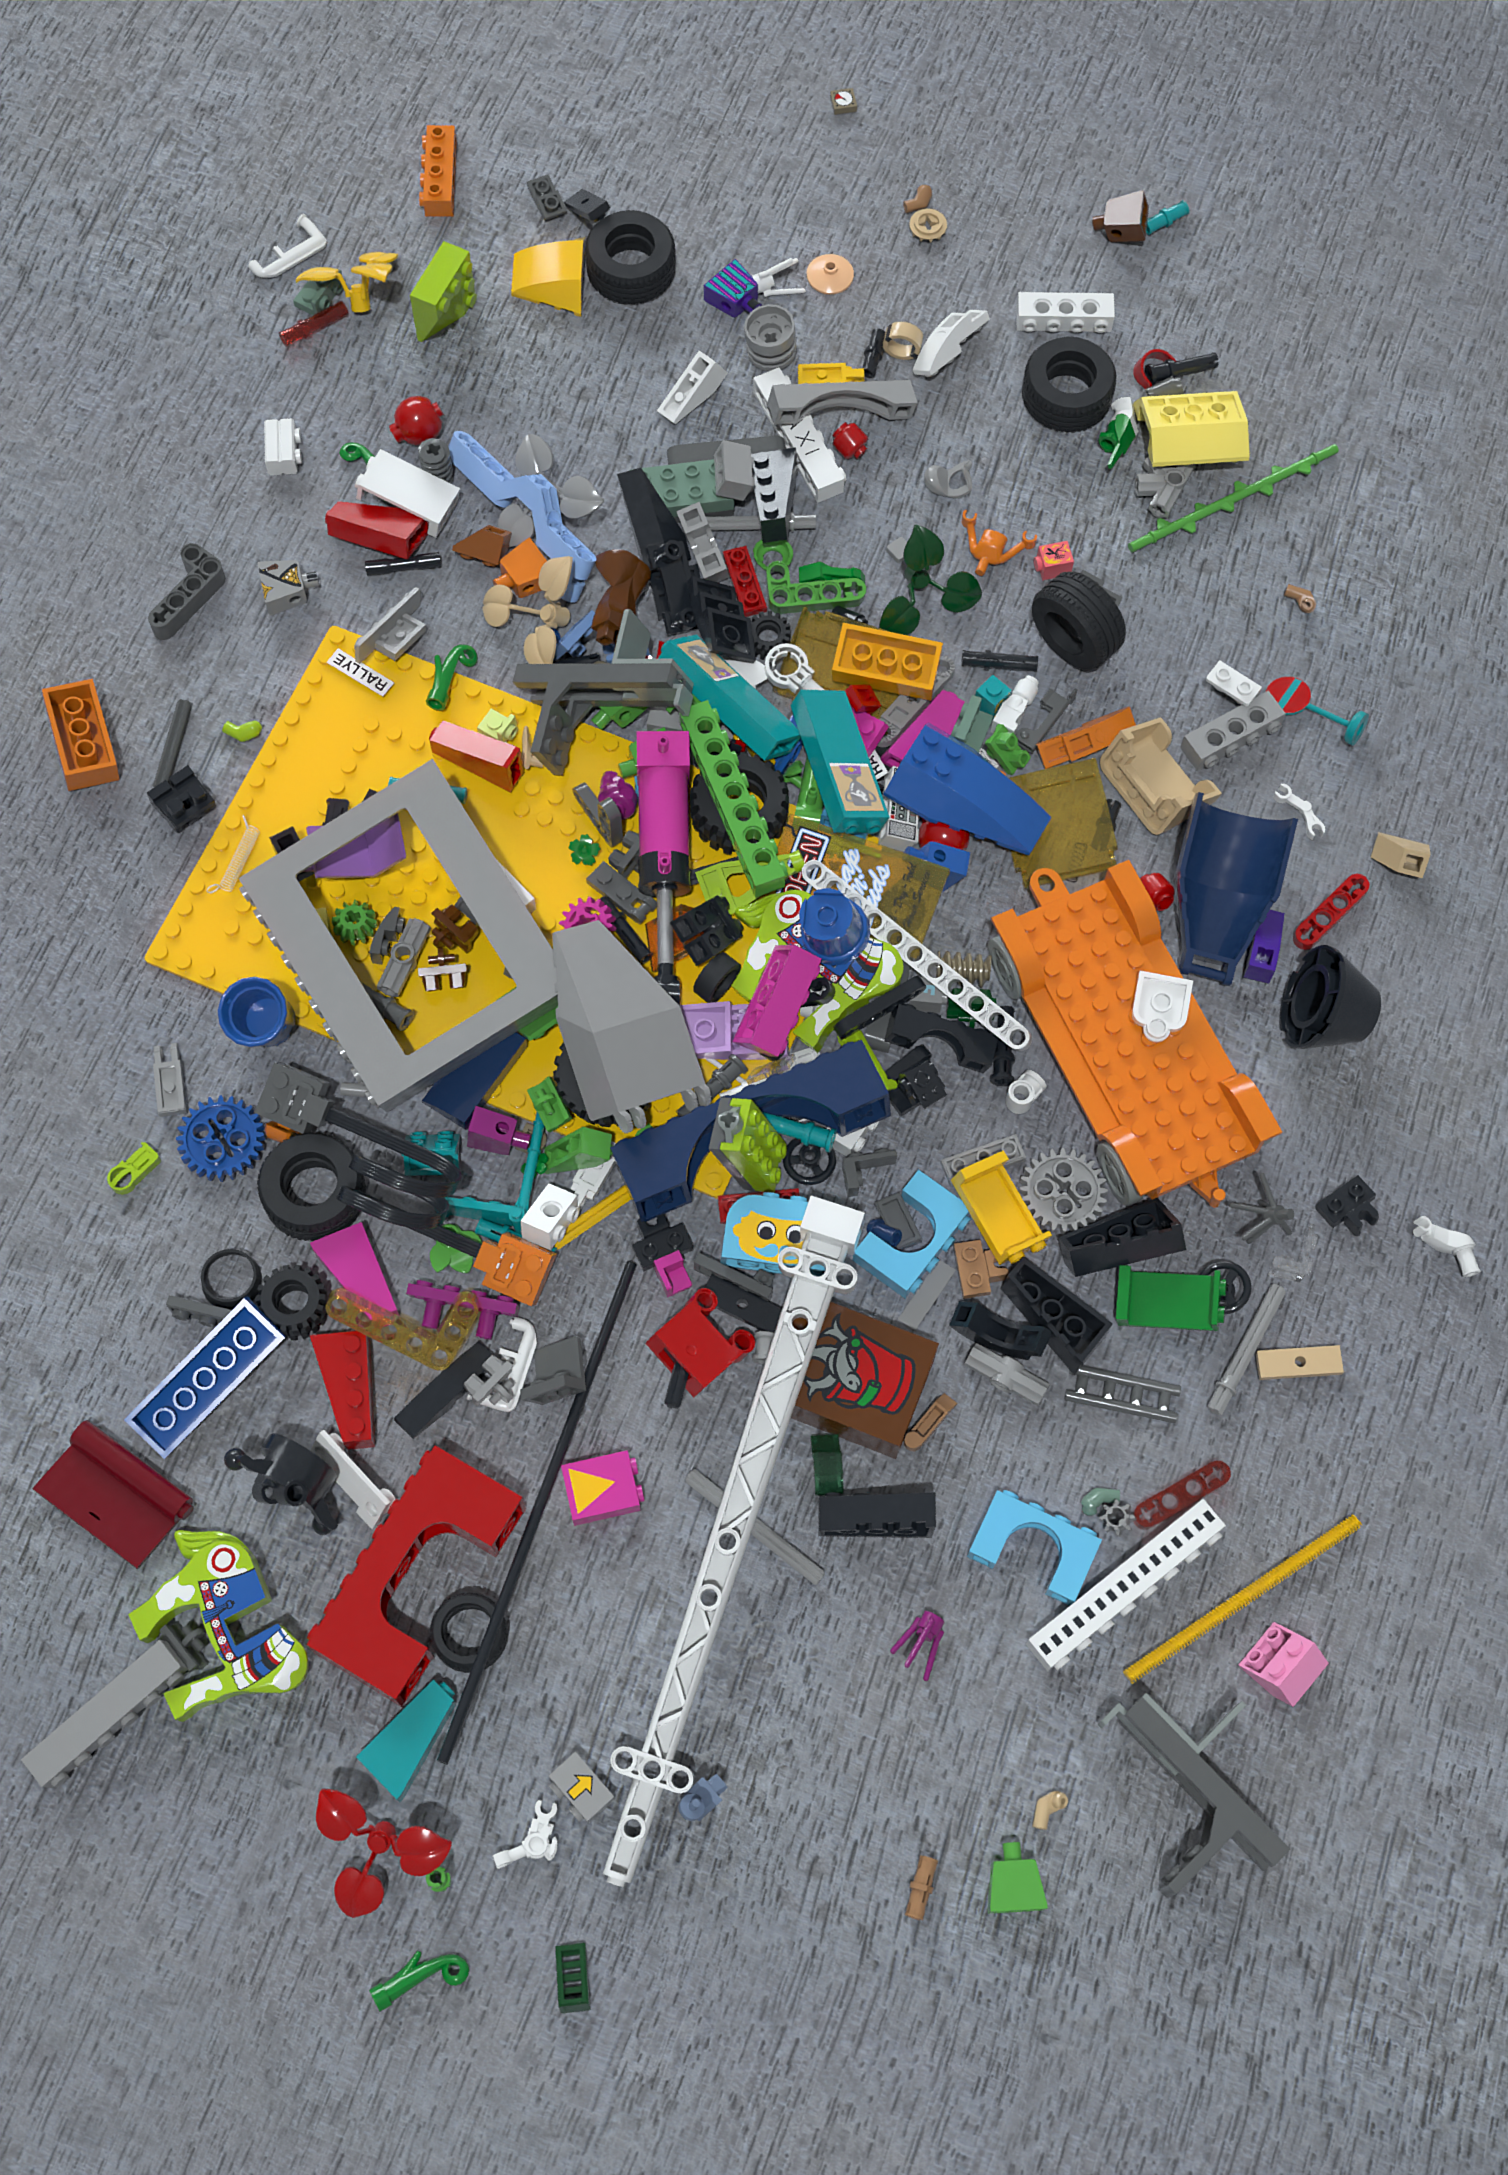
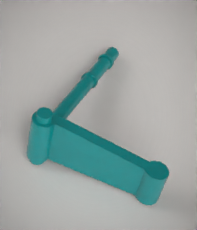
(496, 1211)

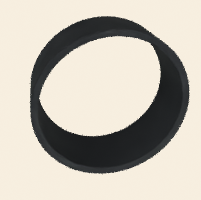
(231, 1303)

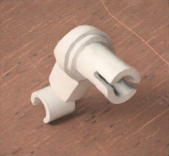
(1449, 1242)

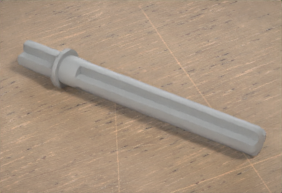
(752, 522)
(1246, 1350)

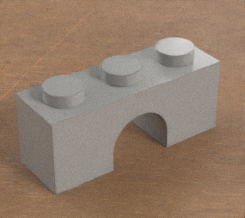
(703, 543)

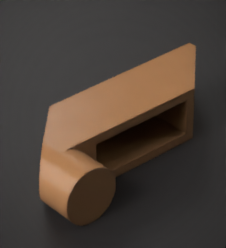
(929, 1423)

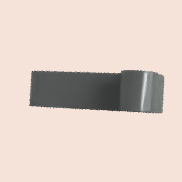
(165, 617)

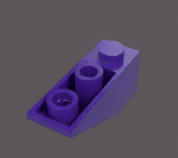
(1265, 948)

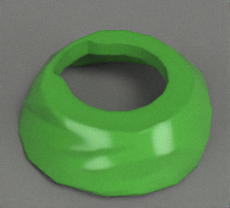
(782, 547)

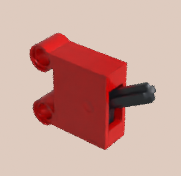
(695, 1348)

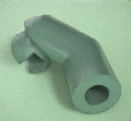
(1097, 1497)

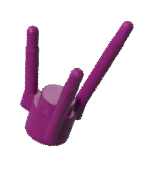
(929, 1628)

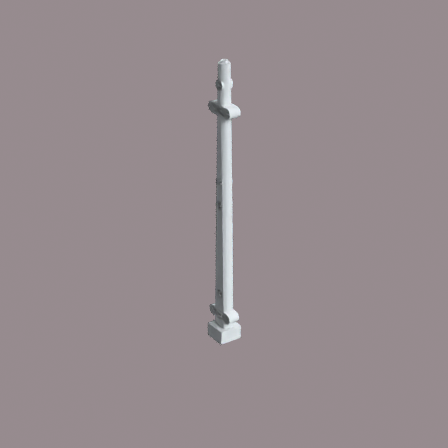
(828, 1236)

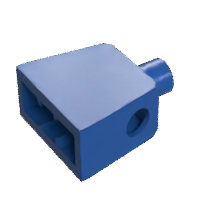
(946, 856)

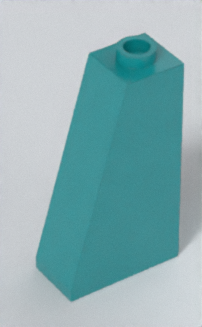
(407, 1740)

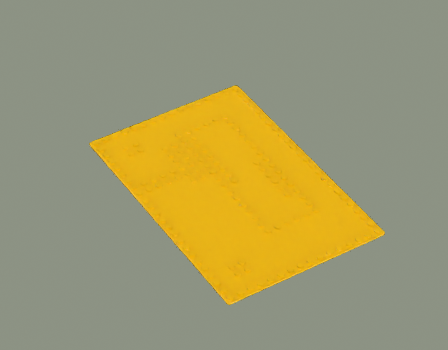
(349, 739)

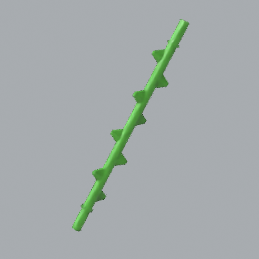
(1226, 503)

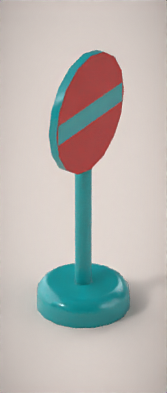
(1294, 696)

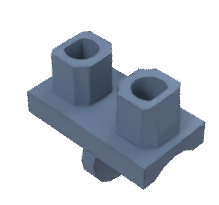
(701, 1798)

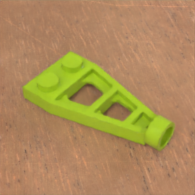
(714, 879)

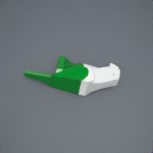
(1120, 430)

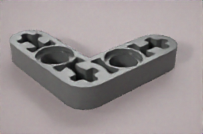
(603, 814)

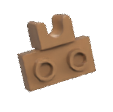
(976, 1269)

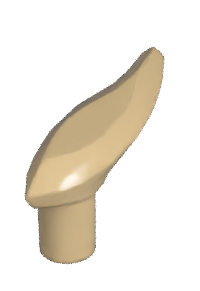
(527, 757)

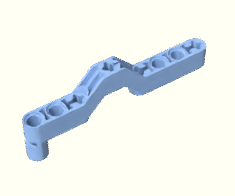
(536, 494)

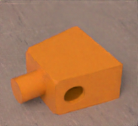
(521, 569)

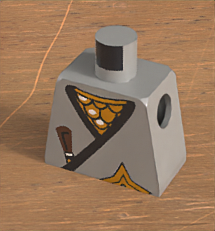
(284, 584)

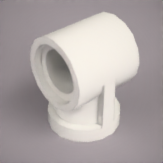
(1029, 1085)

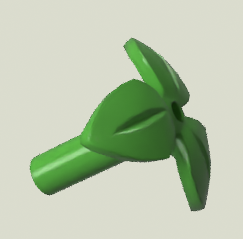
(791, 774)

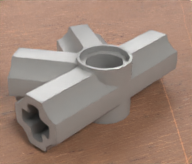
(1164, 484)

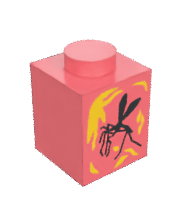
(1053, 560)

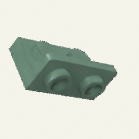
(317, 295)

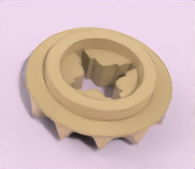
(935, 220)

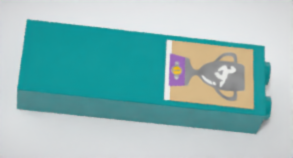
(733, 697)
(839, 761)

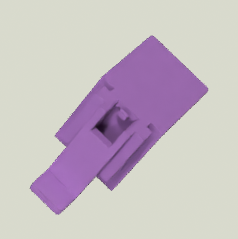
(365, 855)

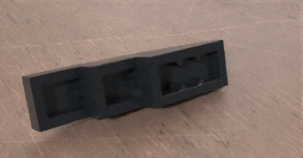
(442, 1391)

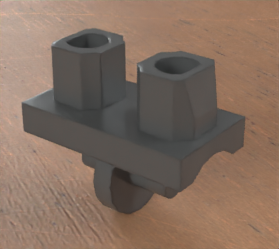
(626, 862)
(186, 1645)

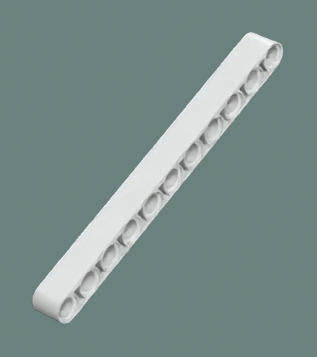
(926, 962)

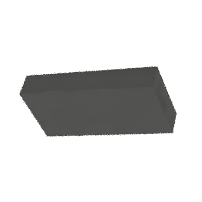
(896, 1215)

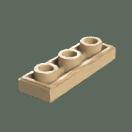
(1315, 1362)

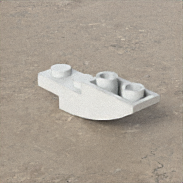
(945, 341)

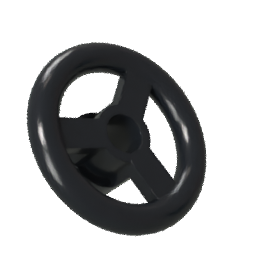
(814, 1151)
(1235, 1270)

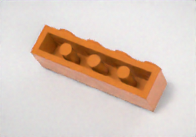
(439, 171)

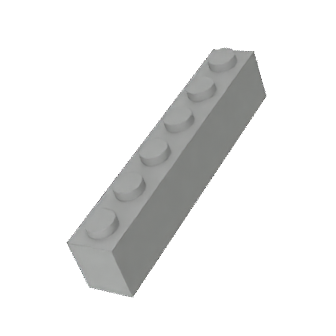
(105, 1714)

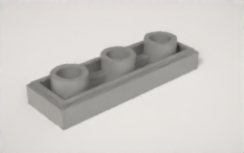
(1010, 1145)

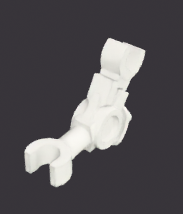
(536, 1843)

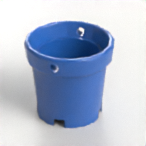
(833, 927)
(255, 1013)

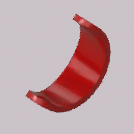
(1138, 370)

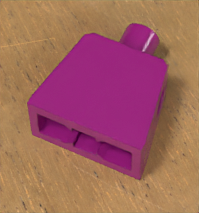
(495, 1132)

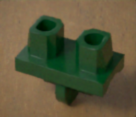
(954, 1011)

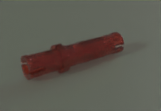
(305, 327)

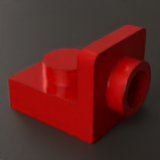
(862, 698)

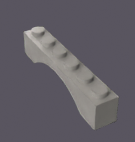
(886, 398)

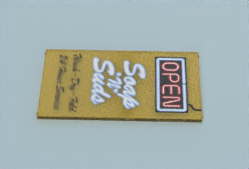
(889, 879)

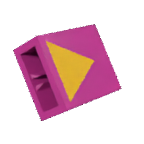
(602, 1487)

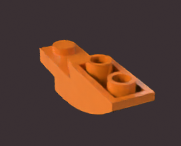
(1085, 739)

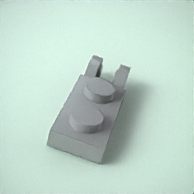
(169, 1082)

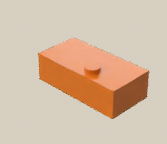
(80, 734)

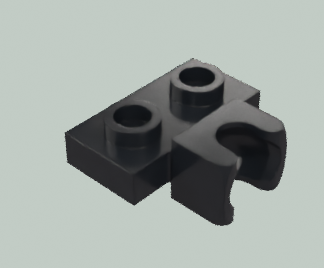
(1349, 1204)
(660, 1241)

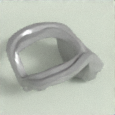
(938, 480)

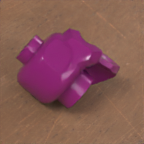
(620, 791)

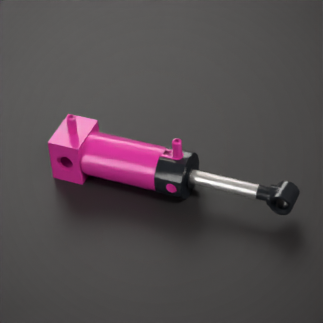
(664, 835)

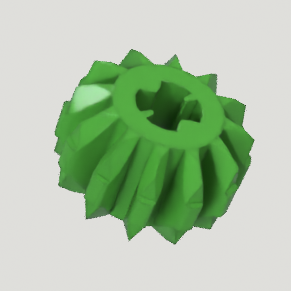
(344, 922)

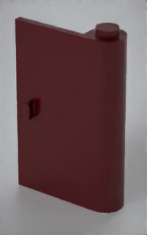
(125, 1493)

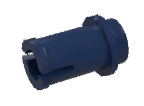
(884, 1232)

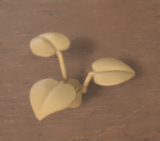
(554, 579)

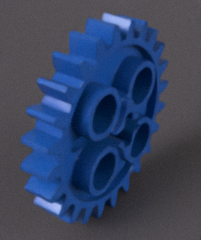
(243, 1125)

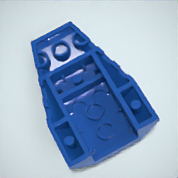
(960, 788)

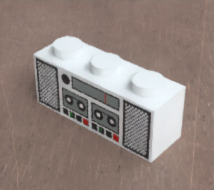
(902, 825)

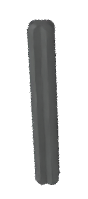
(173, 742)

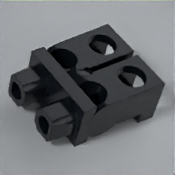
(715, 922)

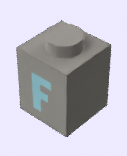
(930, 999)

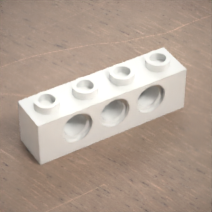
(1065, 312)

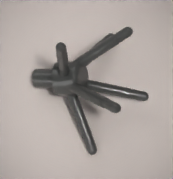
(1271, 1213)

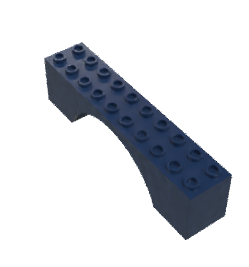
(832, 1090)

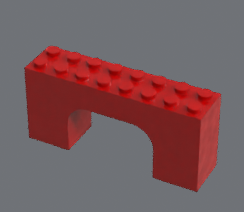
(438, 1500)

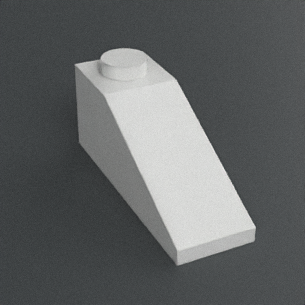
(692, 388)

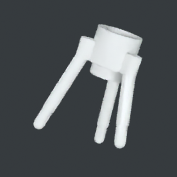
(765, 280)

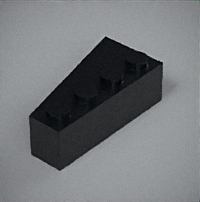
(1123, 1239)
(1046, 1303)

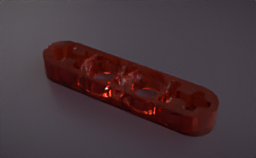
(1183, 1498)

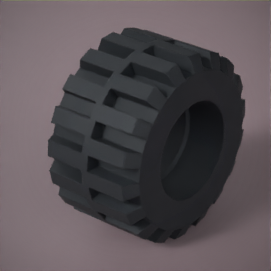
(288, 1281)

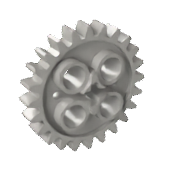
(1080, 1176)

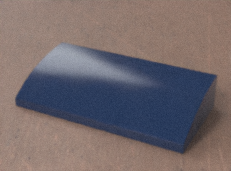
(474, 1081)

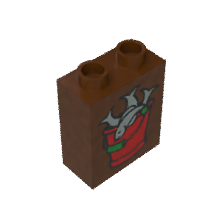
(863, 1379)

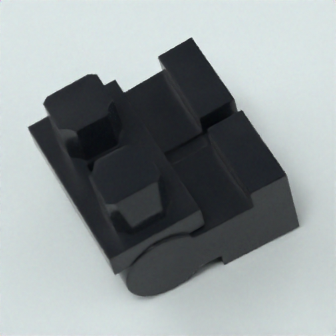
(183, 802)

